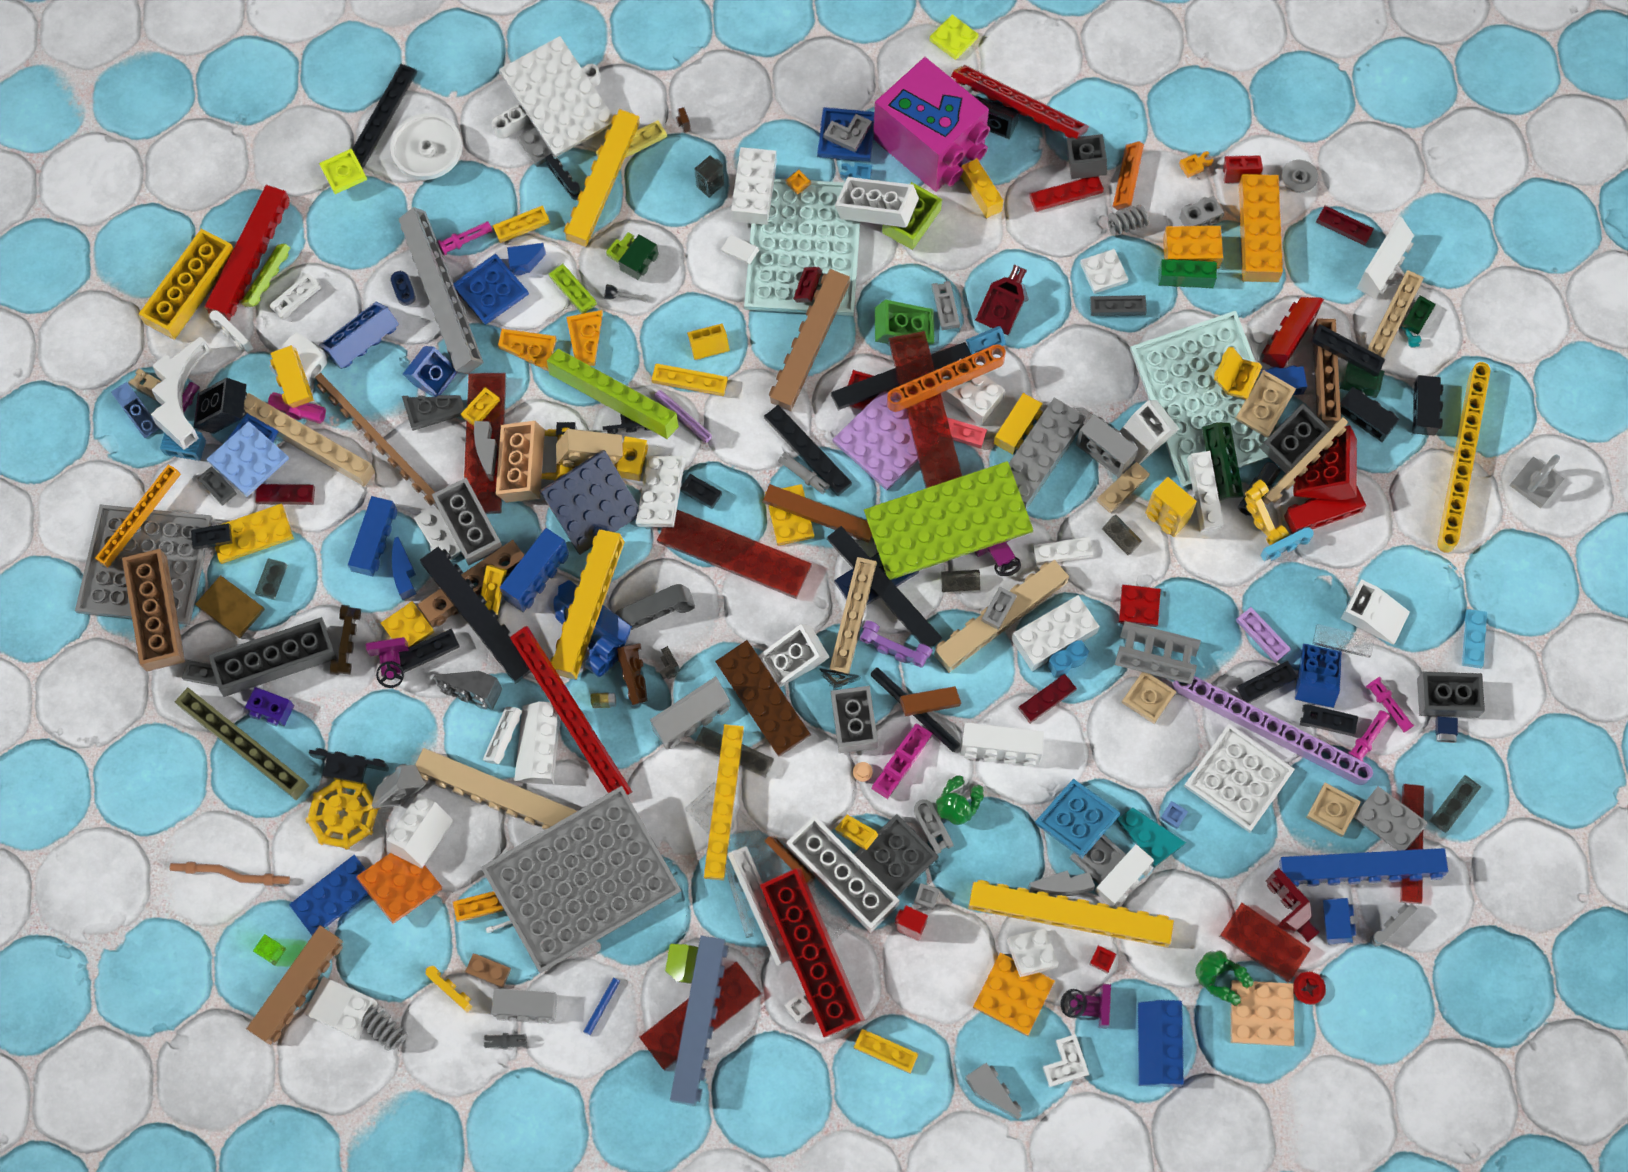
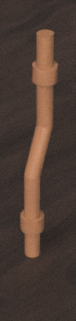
(192, 868)

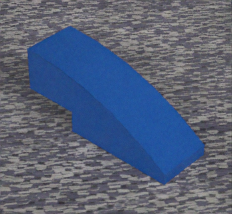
(402, 570)

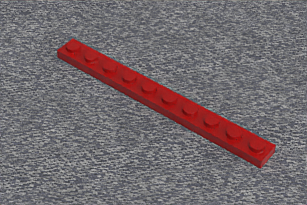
(568, 710)

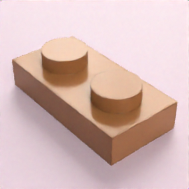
(488, 970)

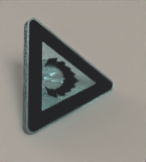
(838, 679)

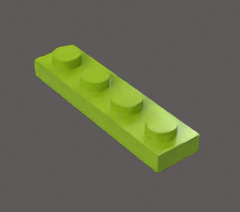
(268, 271)

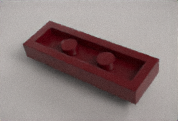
(1344, 225)
(286, 494)
(1047, 698)

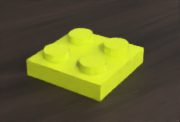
(953, 37)
(343, 171)

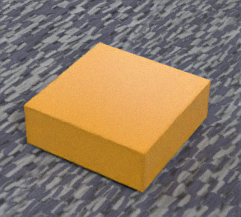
(798, 182)

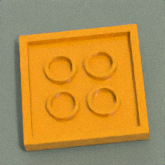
(1013, 998)

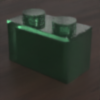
(1361, 380)

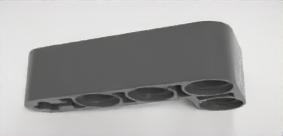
(657, 605)

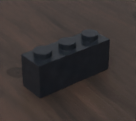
(1427, 405)
(1368, 414)

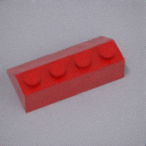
(1292, 331)

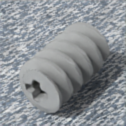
(1127, 218)
(383, 1030)

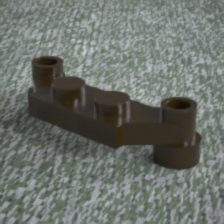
(349, 616)

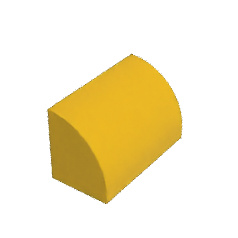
(708, 341)

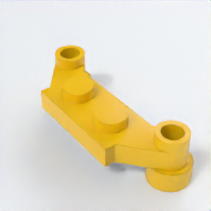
(1259, 512)

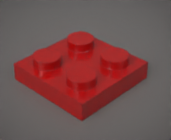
(1139, 605)

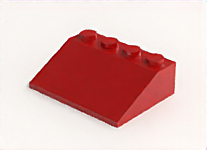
(1333, 473)

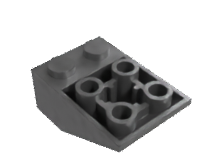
(471, 686)

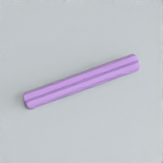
(683, 416)

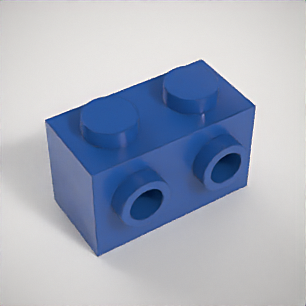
(1338, 921)

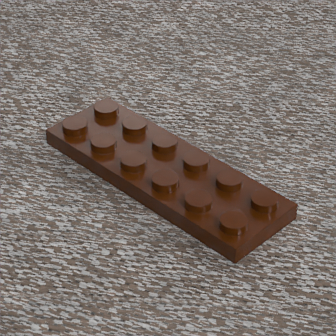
(763, 698)

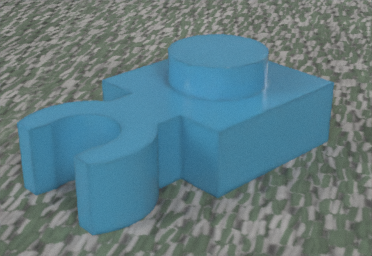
(858, 171)

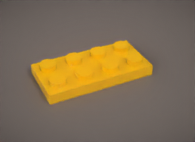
(256, 533)

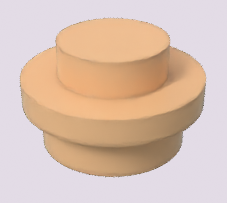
(862, 771)

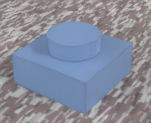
(1174, 815)

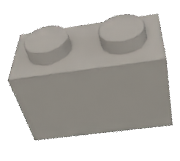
(398, 787)

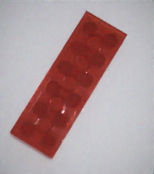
(665, 1036)

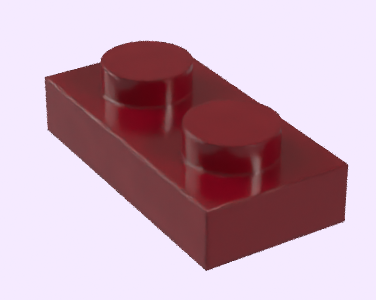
(807, 284)

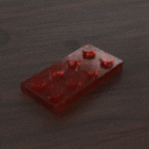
(1265, 942)

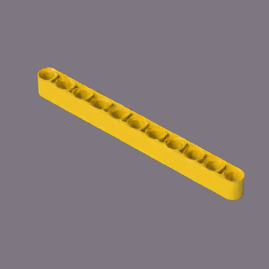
(1463, 464)

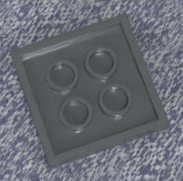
(897, 855)

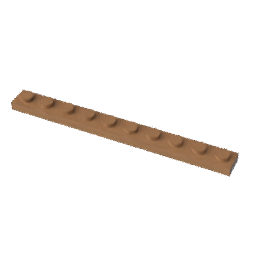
(372, 435)

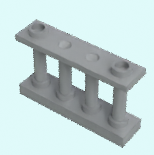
(1155, 664)

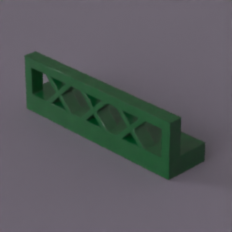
(1216, 444)

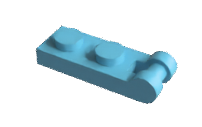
(1289, 543)

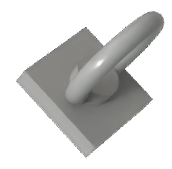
(1538, 480)

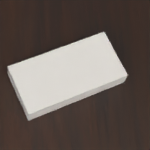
(740, 249)

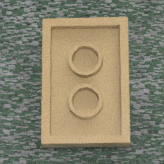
(1265, 403)

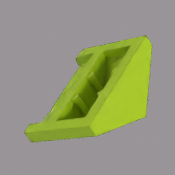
(681, 962)

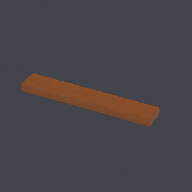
(817, 512)

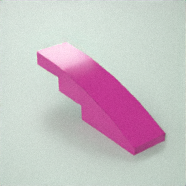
(901, 761)

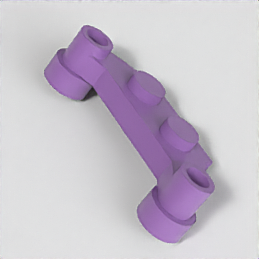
(887, 646)

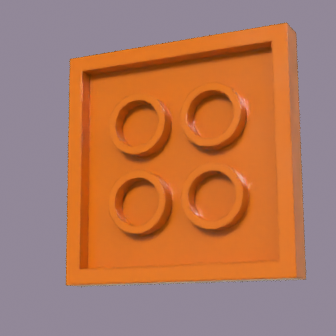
(398, 886)

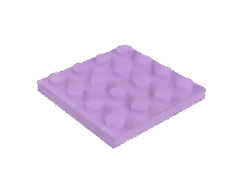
(879, 442)

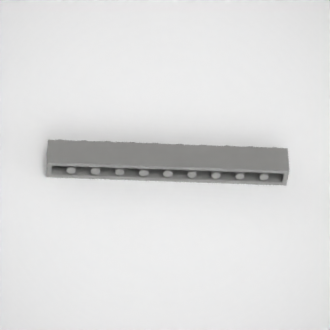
(440, 291)

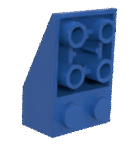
(1318, 676)

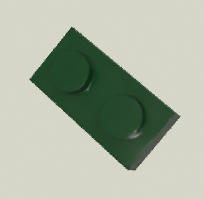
(1418, 315)

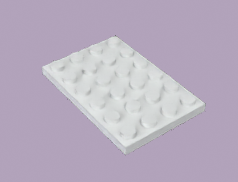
(557, 96)

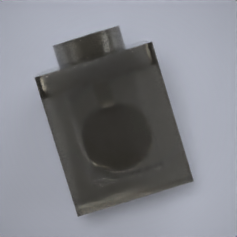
(668, 660)

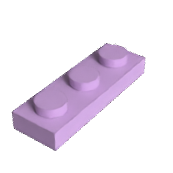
(1263, 635)

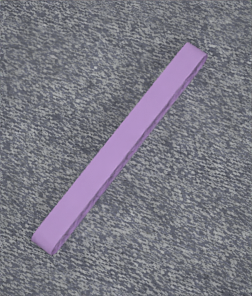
(1282, 728)

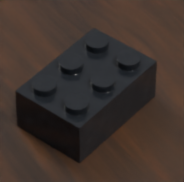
(220, 405)

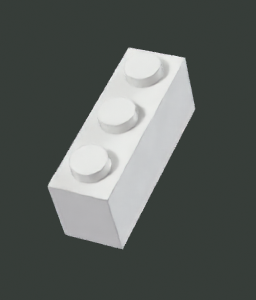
(1125, 876)

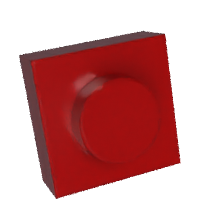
(1102, 959)

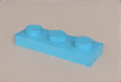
(1474, 638)

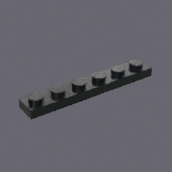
(807, 450)

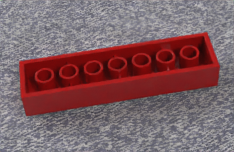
(812, 952)

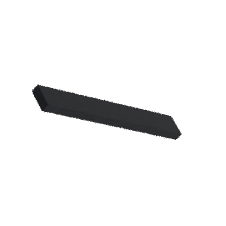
(383, 113)
(888, 380)
(886, 590)

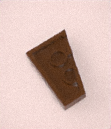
(631, 666)

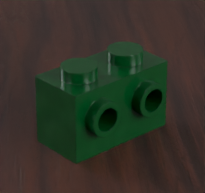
(638, 257)

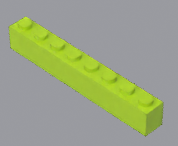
(612, 393)

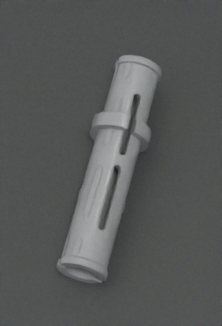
(809, 477)

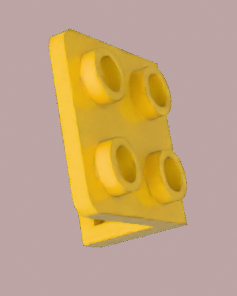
(1236, 374)

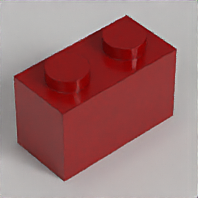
(911, 922)

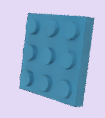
(1077, 818)

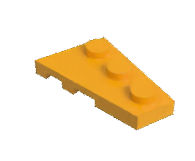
(584, 335)
(528, 346)

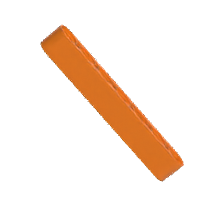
(941, 385)

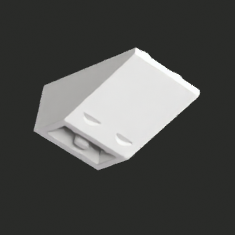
(1149, 429)
(1375, 612)

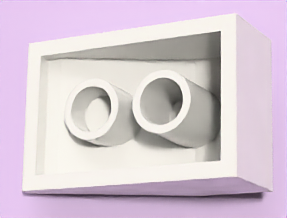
(794, 655)
(340, 1007)

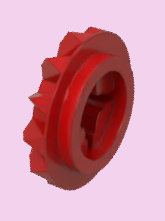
(1313, 980)

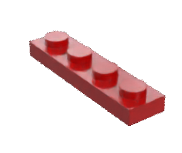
(1066, 193)

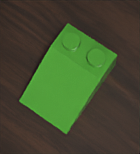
(900, 319)

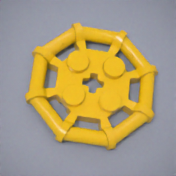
(332, 819)

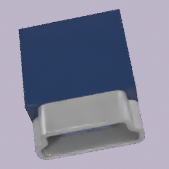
(1446, 729)

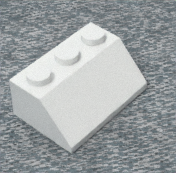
(419, 831)

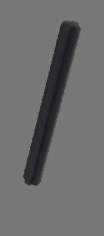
(924, 718)

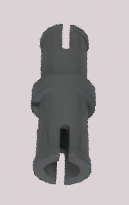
(505, 1041)

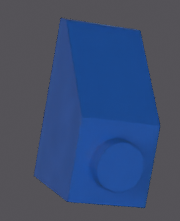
(525, 257)

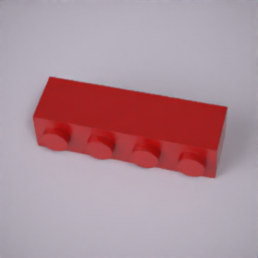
(1322, 512)

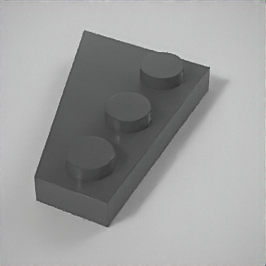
(427, 411)

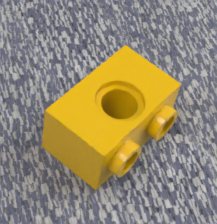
(632, 469)

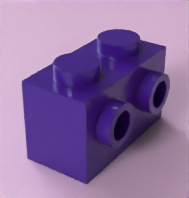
(269, 707)

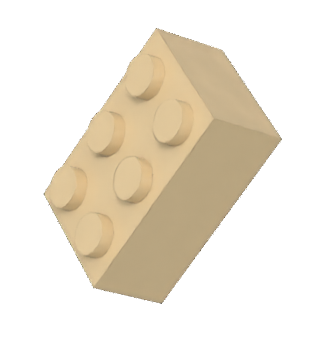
(581, 445)

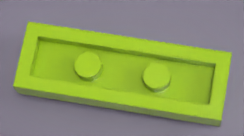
(572, 289)

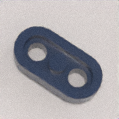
(403, 289)

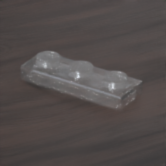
(1343, 641)

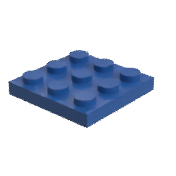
(828, 149)
(490, 289)

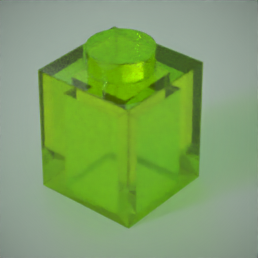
(269, 949)

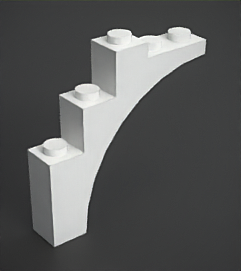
(169, 392)

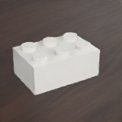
(975, 397)

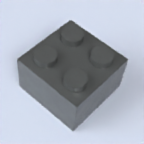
(1087, 156)

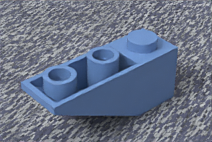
(135, 409)

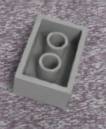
(1107, 445)
(854, 719)

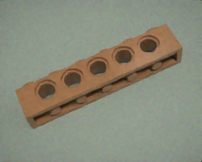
(430, 605)

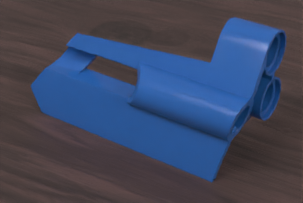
(608, 635)

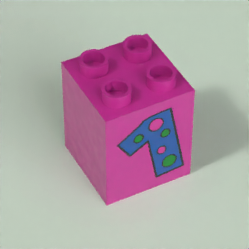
(931, 124)

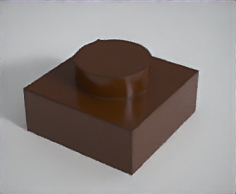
(683, 120)

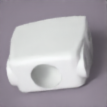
(311, 356)

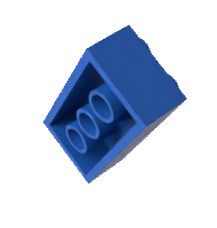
(534, 570)

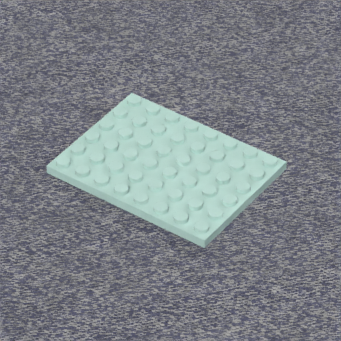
(801, 234)
(1180, 376)

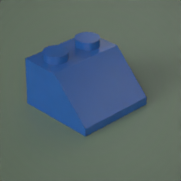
(430, 371)

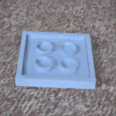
(247, 459)

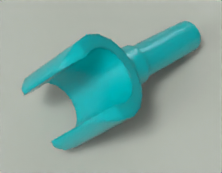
(1413, 341)

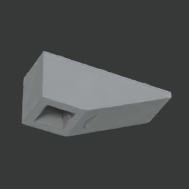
(988, 1088)

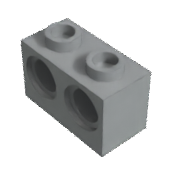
(1203, 217)

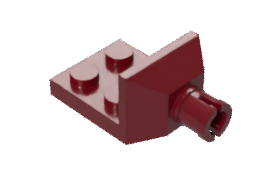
(1004, 301)
(1292, 899)

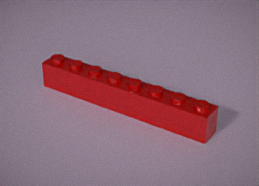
(248, 251)

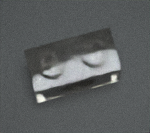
(709, 176)

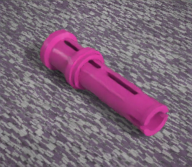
(457, 243)
(1384, 696)
(1363, 744)

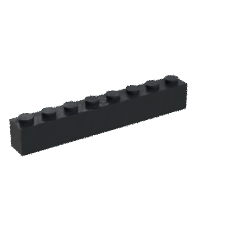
(475, 612)

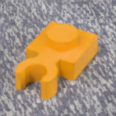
(1193, 165)

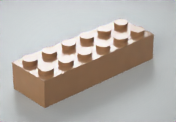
(153, 610)

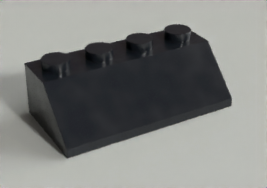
(1000, 119)

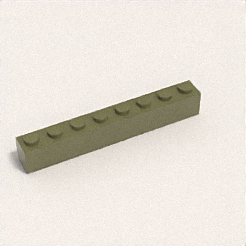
(242, 744)

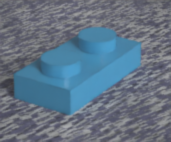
(986, 339)

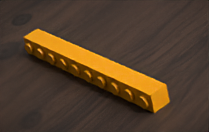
(137, 516)

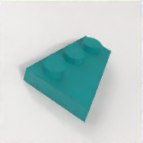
(1150, 836)

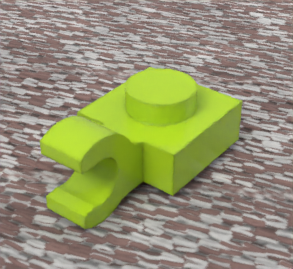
(618, 248)

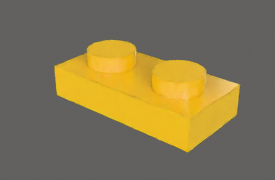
(480, 406)
(856, 832)

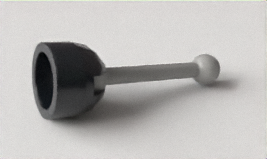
(612, 292)

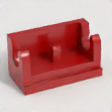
(1237, 165)

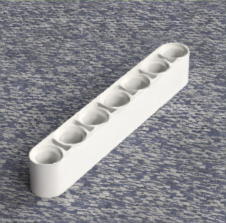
(513, 125)

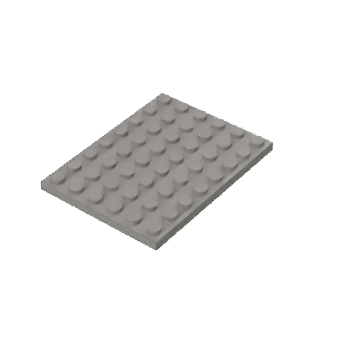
(580, 879)

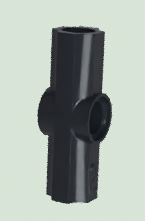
(1267, 475)

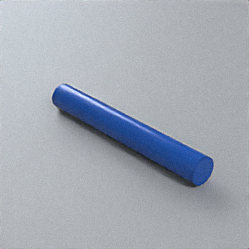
(601, 1006)

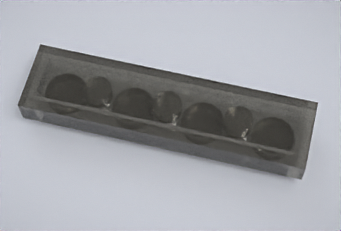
(749, 759)

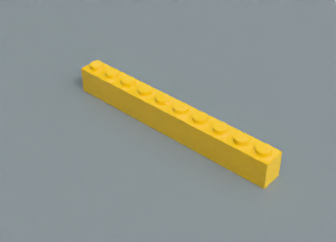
(1071, 914)

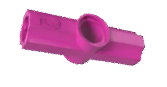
(307, 411)

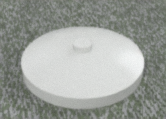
(426, 146)

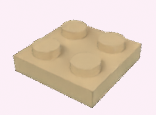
(1148, 697)
(1333, 809)

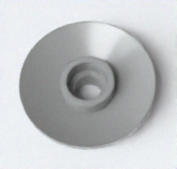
(1299, 169)

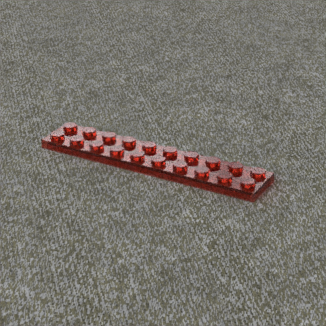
(927, 418)

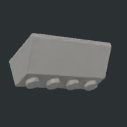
(690, 713)

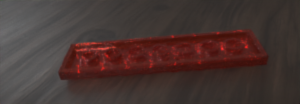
(484, 488)
(736, 554)

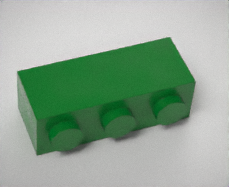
(1187, 273)

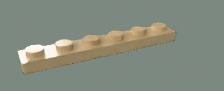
(1395, 313)
(1313, 455)
(853, 615)

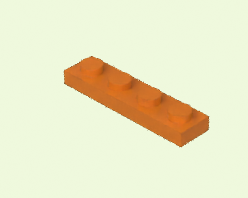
(1128, 175)

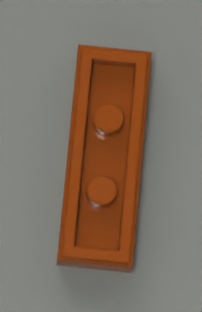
(930, 701)
(788, 857)

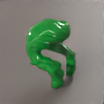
(955, 806)
(1214, 964)

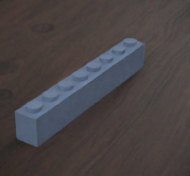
(698, 1020)

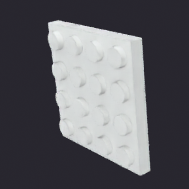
(1239, 778)

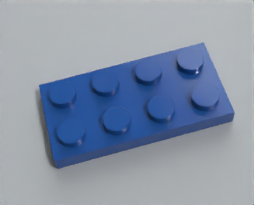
(330, 896)

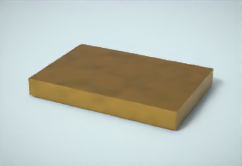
(230, 606)

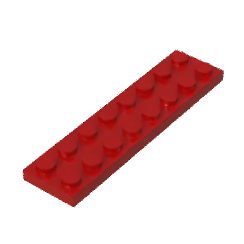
(1024, 104)

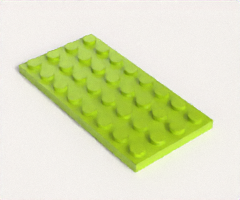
(948, 520)

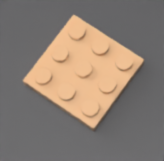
(1263, 1014)

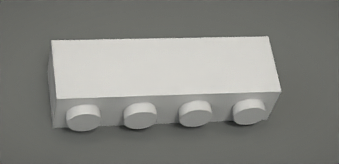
(1205, 491)

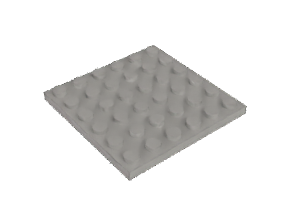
(105, 589)

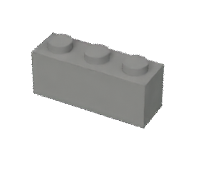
(524, 1005)

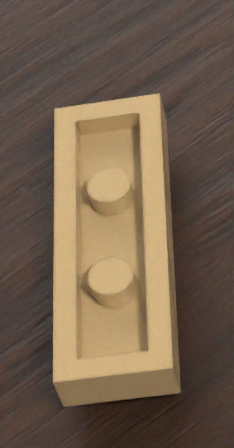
(1123, 487)

